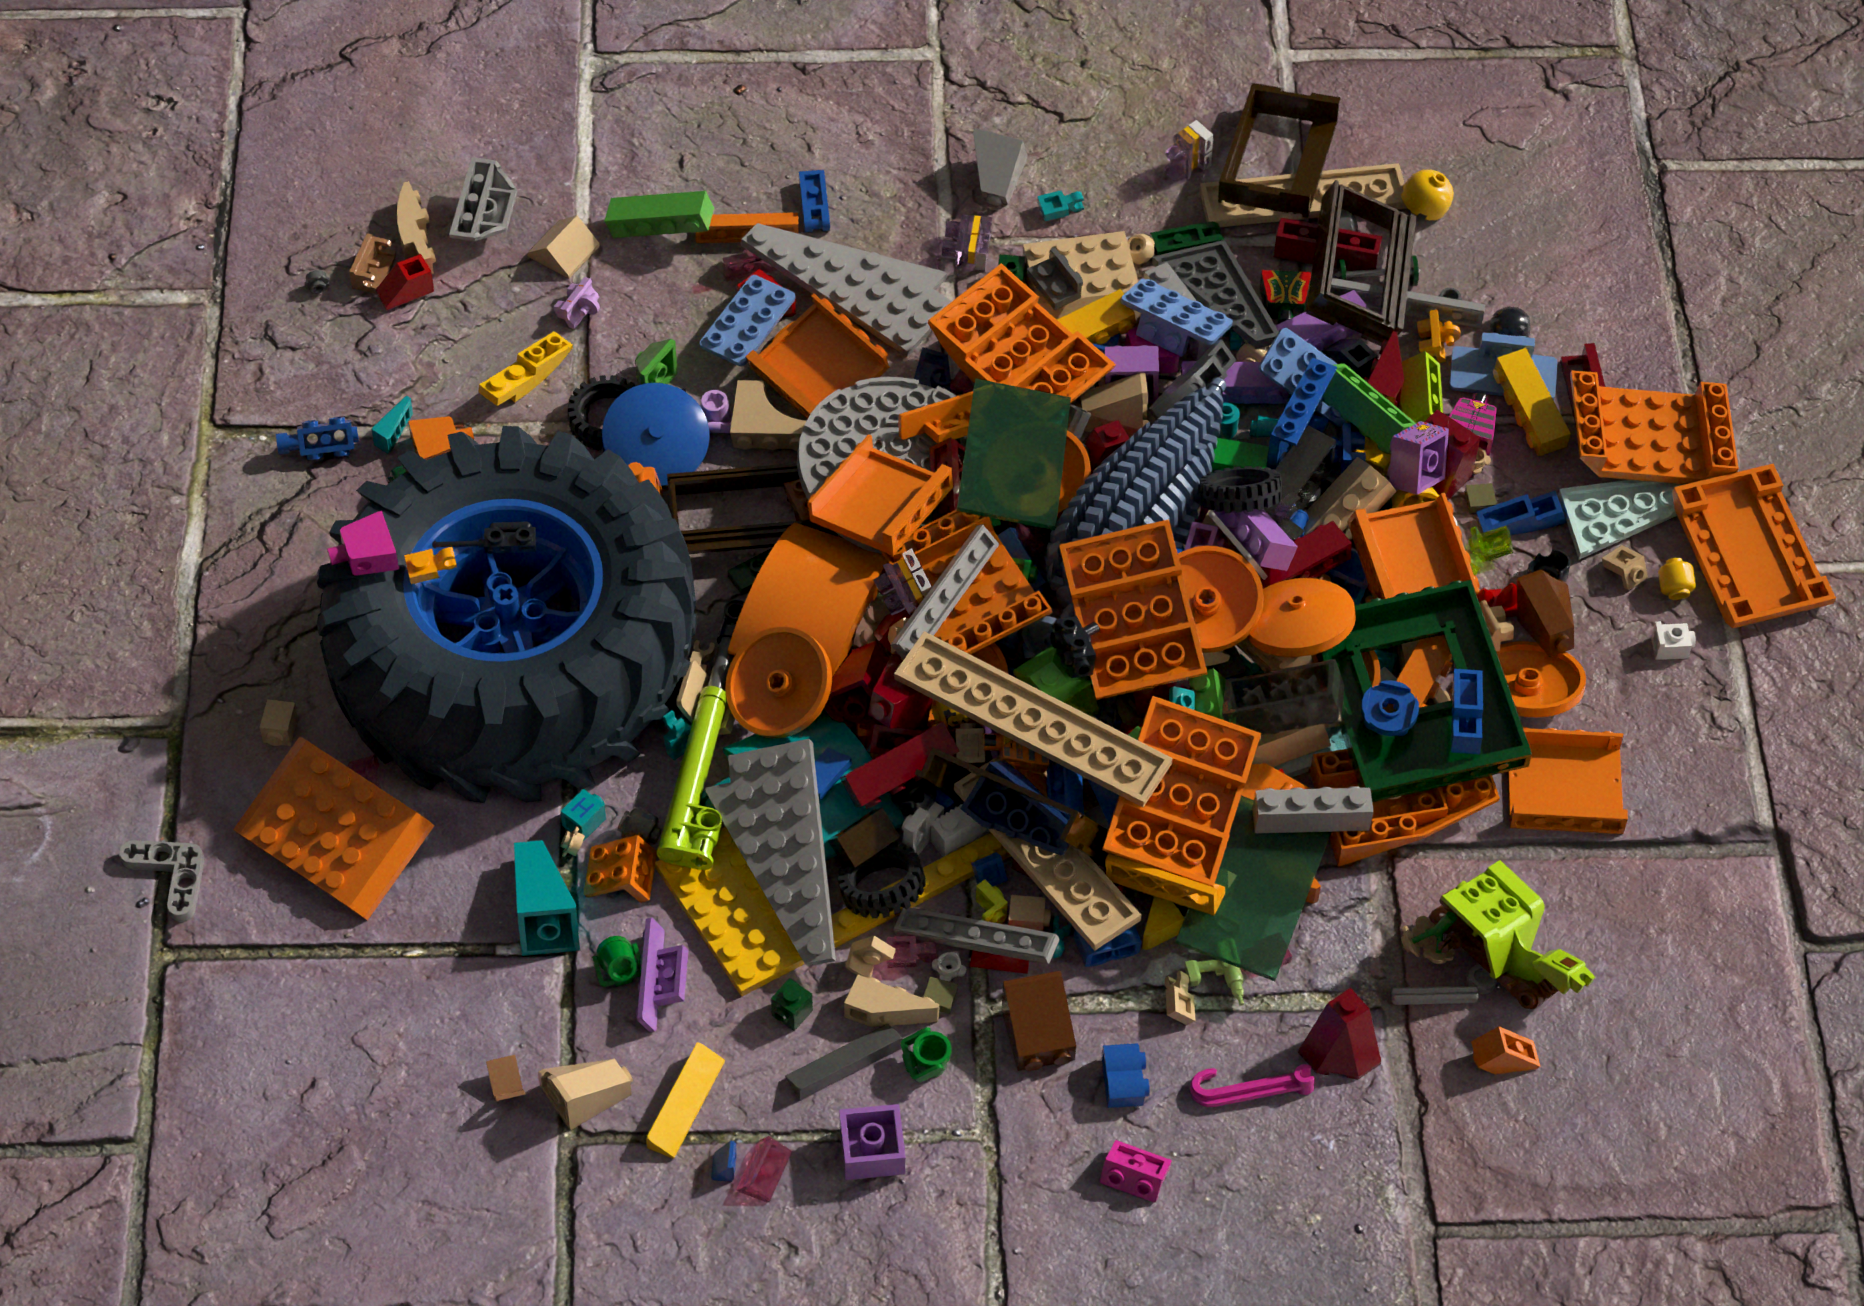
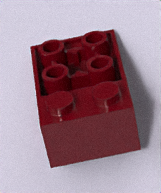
(1387, 371)

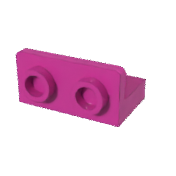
(1135, 1171)

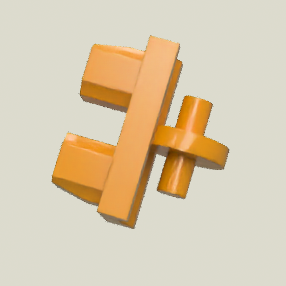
(1439, 333)

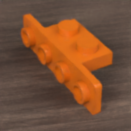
(938, 420)

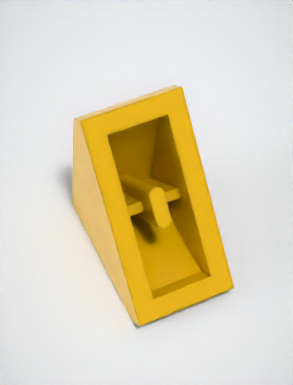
(1162, 924)

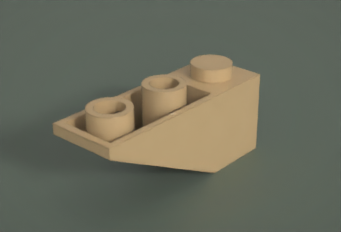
(880, 1004)

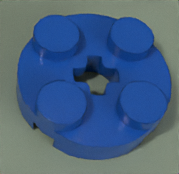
(1392, 723)

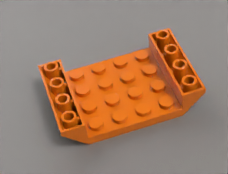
(1653, 432)
(995, 601)

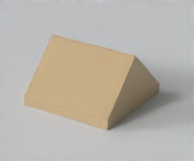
(565, 246)

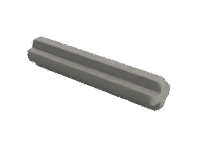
(1434, 995)

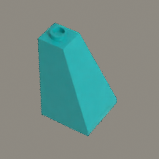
(543, 903)

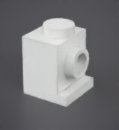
(1672, 641)

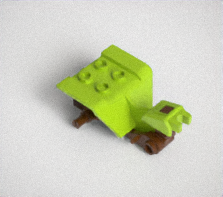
(1498, 927)

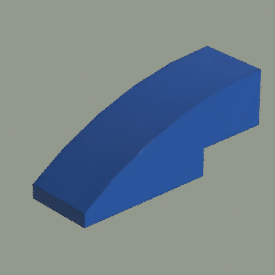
(1523, 514)
(1467, 711)

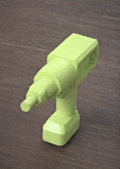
(1231, 973)

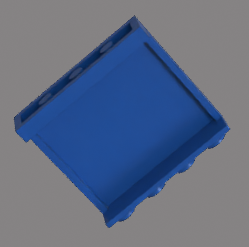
(1300, 410)

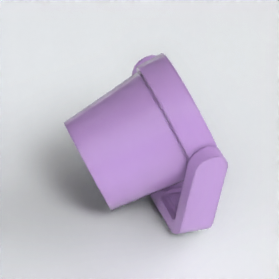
(717, 411)

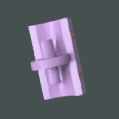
(580, 301)

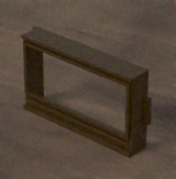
(1266, 99)
(1338, 310)
(732, 479)
(1079, 832)

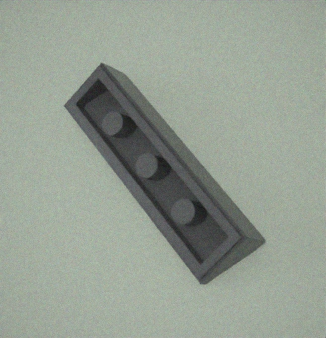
(844, 1061)

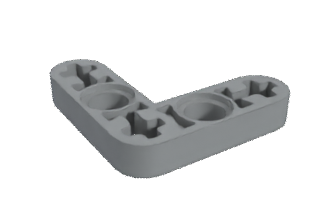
(175, 863)

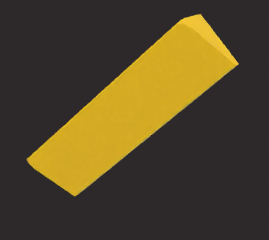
(684, 1101)

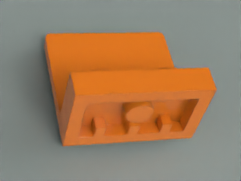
(619, 866)

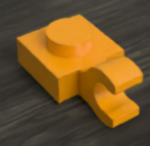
(424, 565)

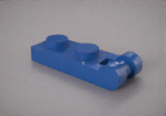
(814, 200)

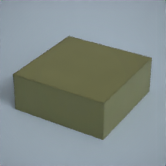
(1479, 497)
(942, 993)

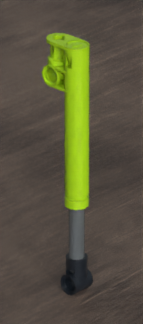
(685, 822)

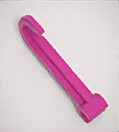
(1298, 1081)

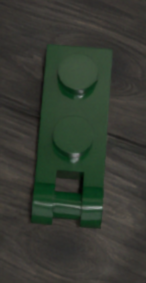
(1186, 237)

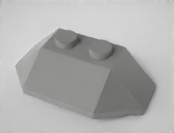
(484, 202)

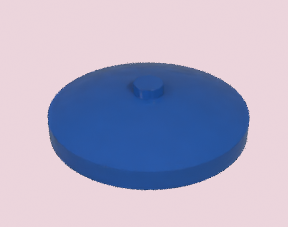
(657, 429)

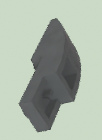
(1209, 366)

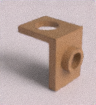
(504, 1077)

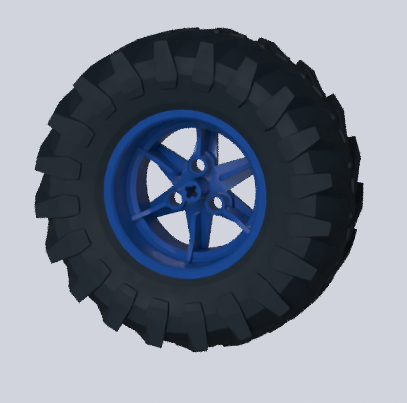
(529, 710)

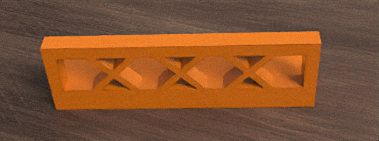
(733, 227)

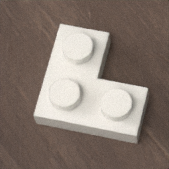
(918, 827)

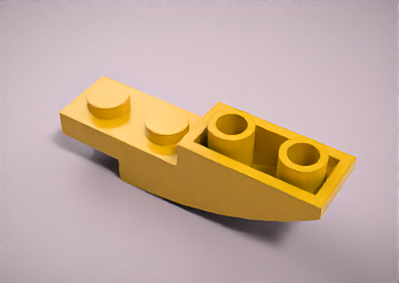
(528, 371)

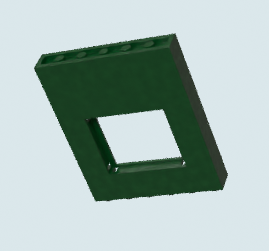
(1424, 756)

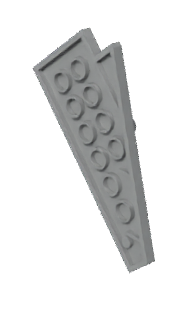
(873, 290)
(778, 829)

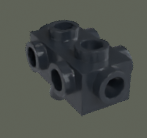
(1074, 645)

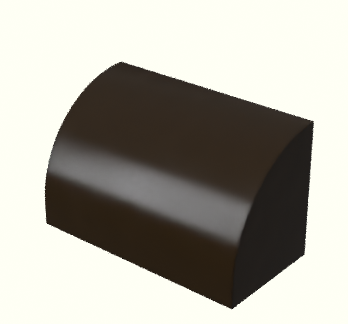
(864, 837)

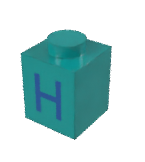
(585, 812)

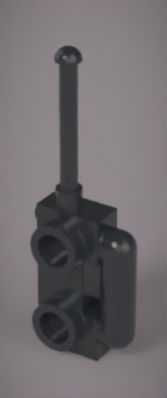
(501, 538)

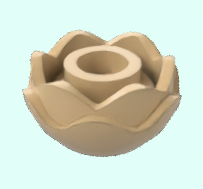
(1146, 251)

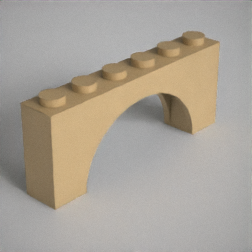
(758, 423)

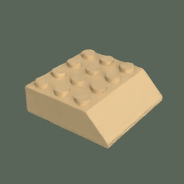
(1100, 260)

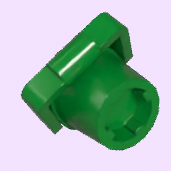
(617, 958)
(929, 1054)

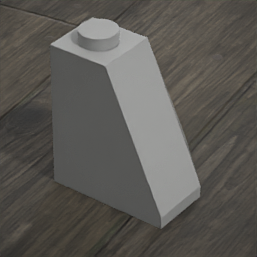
(999, 164)

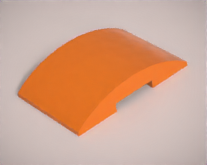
(1009, 339)
(812, 586)
(1139, 600)
(1195, 803)

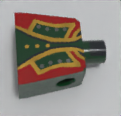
(1284, 293)

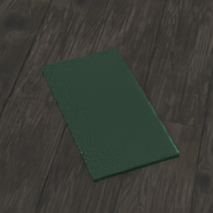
(1014, 454)
(1263, 898)

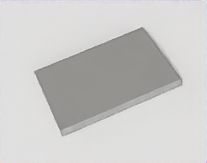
(1237, 544)

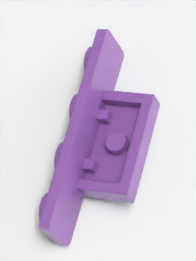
(661, 975)

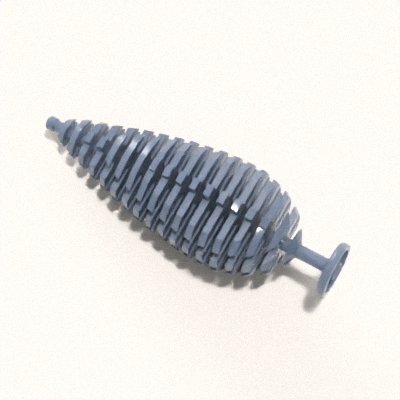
(1139, 484)

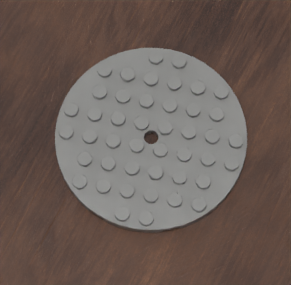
(861, 410)

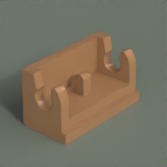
(371, 264)

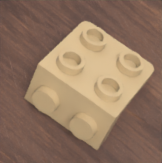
(690, 693)

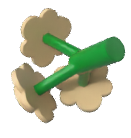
(1428, 936)

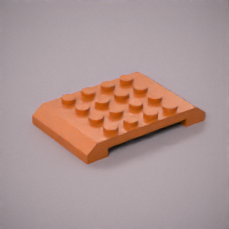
(1750, 546)
(334, 827)

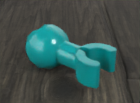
(1061, 933)

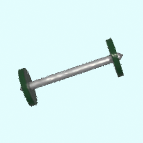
(1341, 272)

